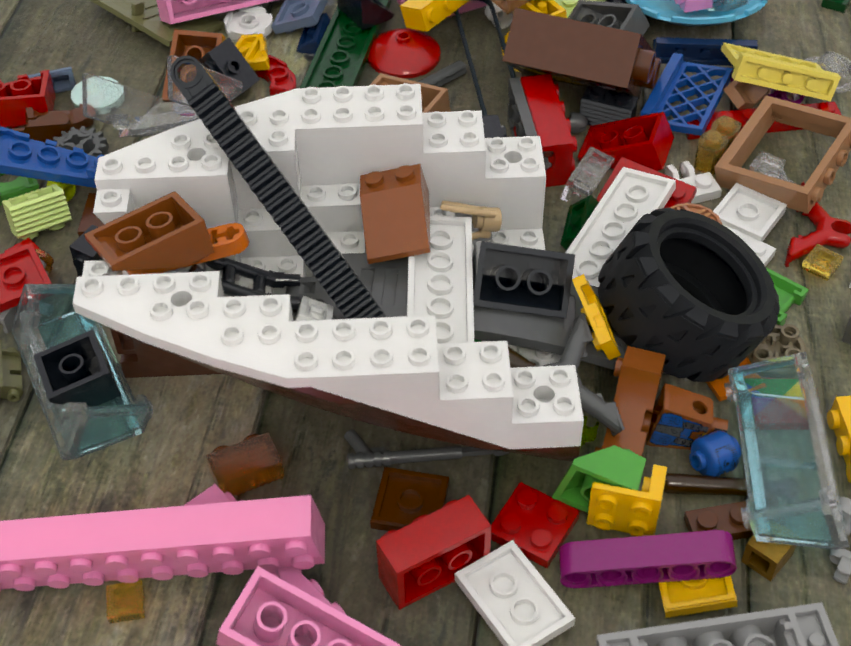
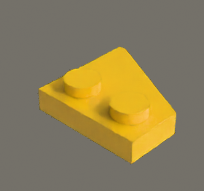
(254, 50)
(596, 317)

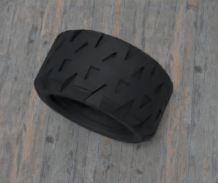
(688, 293)

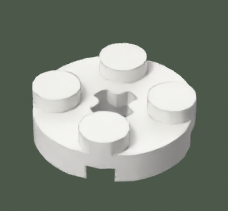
(237, 23)

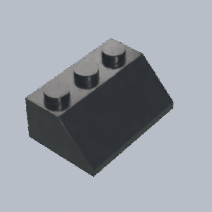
(522, 279)

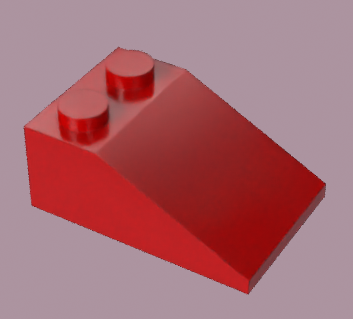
(638, 139)

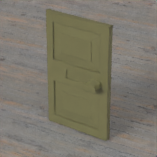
(145, 17)

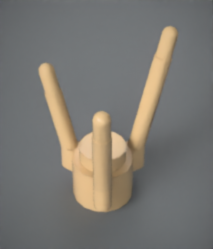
(484, 218)

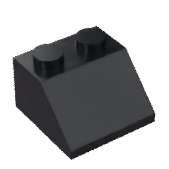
(77, 372)

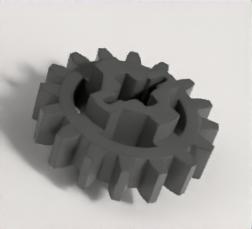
(92, 142)

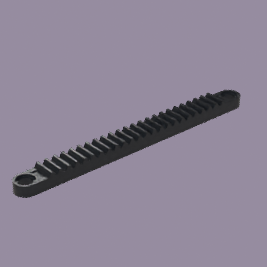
(275, 192)

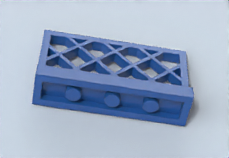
(667, 92)

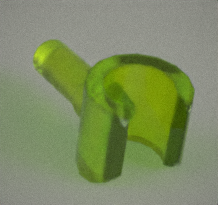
(589, 433)

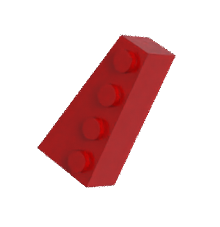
(23, 93)

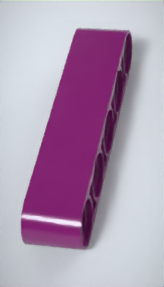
(647, 559)

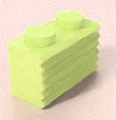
(37, 211)

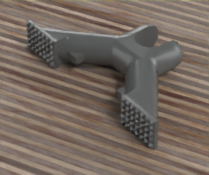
(591, 403)

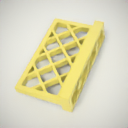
(780, 72)

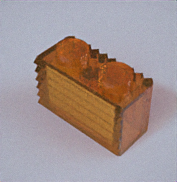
(245, 464)

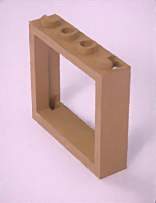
(772, 109)

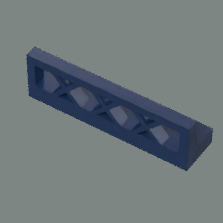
(697, 49)

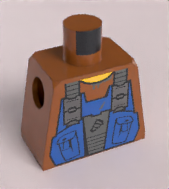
(682, 418)

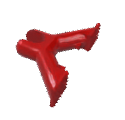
(828, 232)

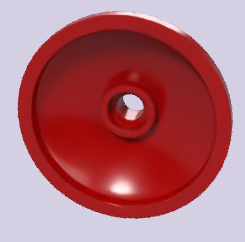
(404, 53)

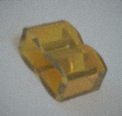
(714, 143)

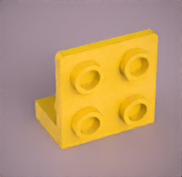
(627, 508)

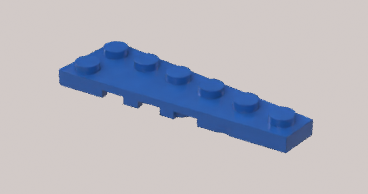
(43, 160)

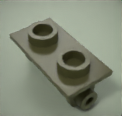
(10, 363)

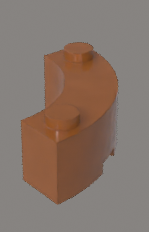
(635, 397)

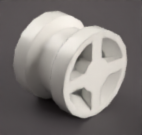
(504, 18)

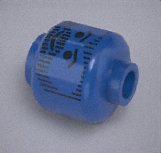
(715, 453)

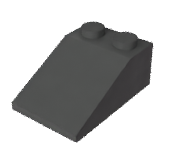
(611, 14)

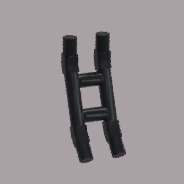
(260, 277)

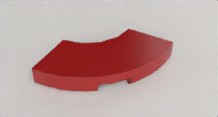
(279, 76)

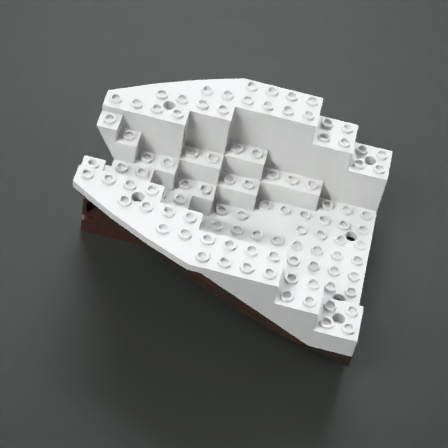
(359, 367)

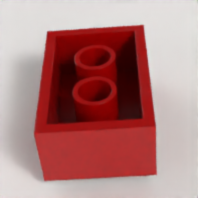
(432, 550)

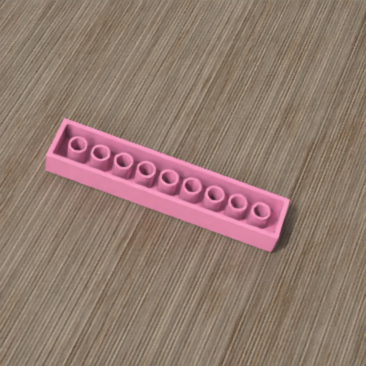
(161, 543)

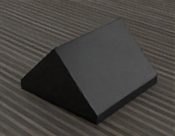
(365, 12)

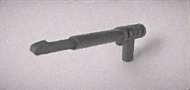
(379, 456)

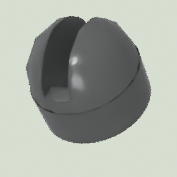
(578, 122)

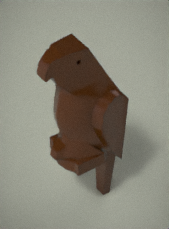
(51, 123)

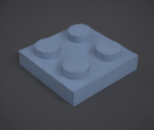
(298, 14)

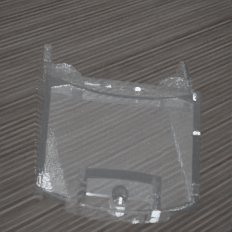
(142, 113)

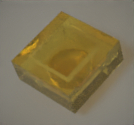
(822, 262)
(125, 602)

